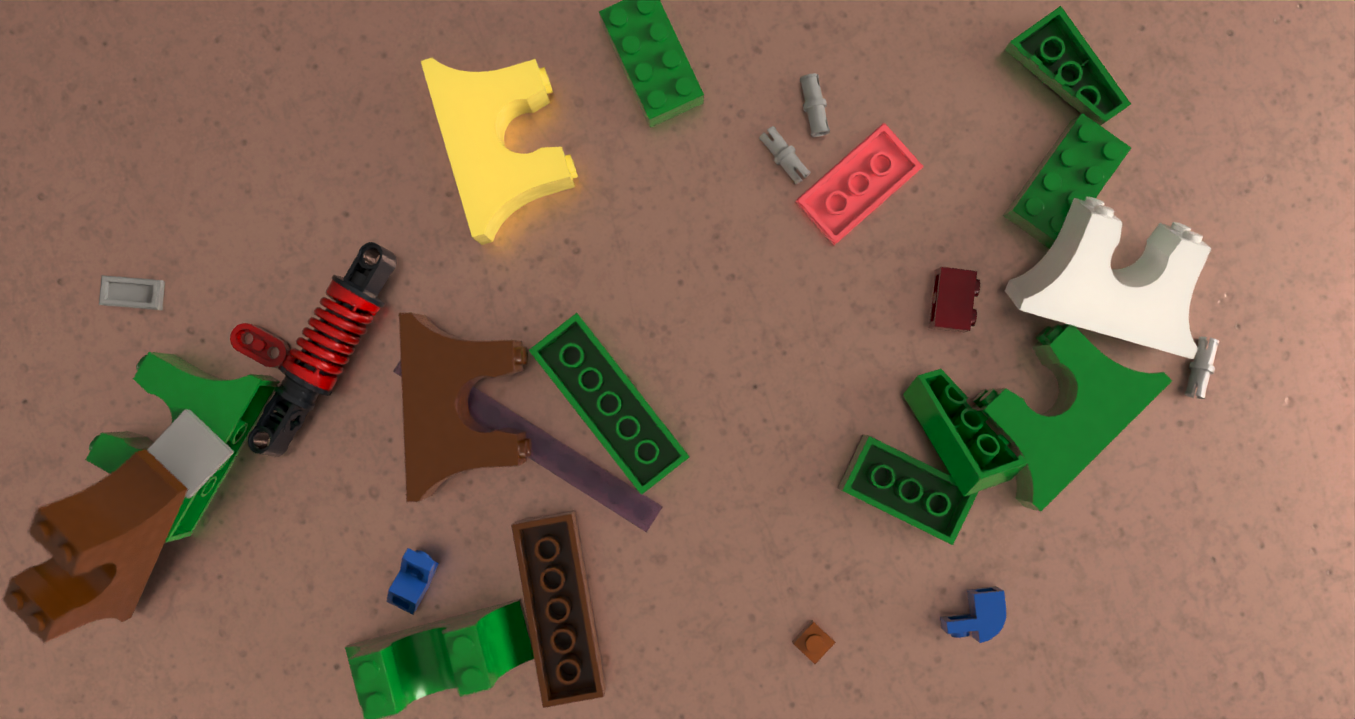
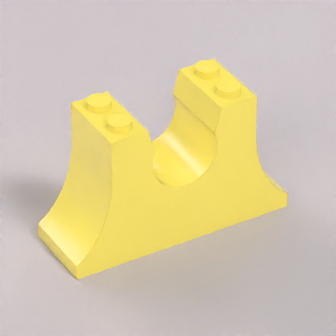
(473, 120)

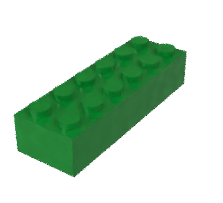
(609, 403)

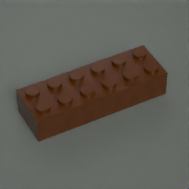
(558, 609)

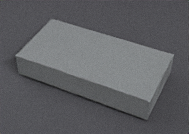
(131, 292)

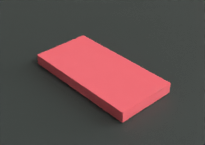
(859, 184)

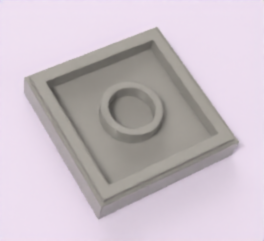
(190, 451)

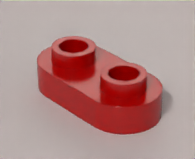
(261, 346)

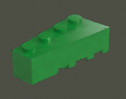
(1069, 66)
(960, 434)

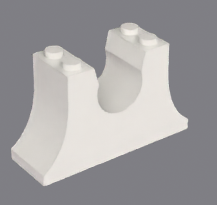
(1135, 303)

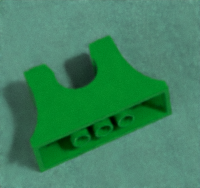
(223, 405)
(1091, 410)
(439, 656)

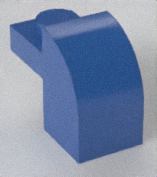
(412, 580)
(985, 618)

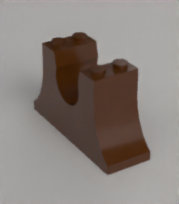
(436, 416)
(99, 549)

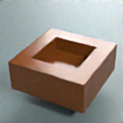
(813, 642)

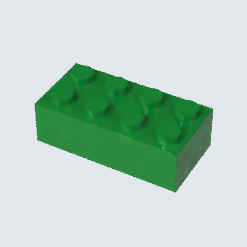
(652, 59)
(1072, 169)
(907, 489)

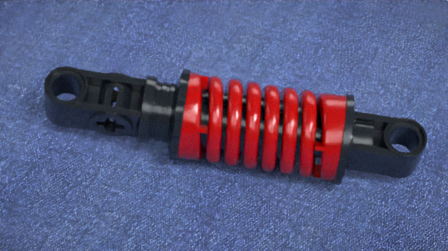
(326, 350)

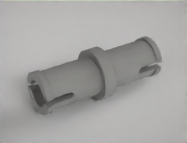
(814, 105)
(784, 155)
(1201, 368)

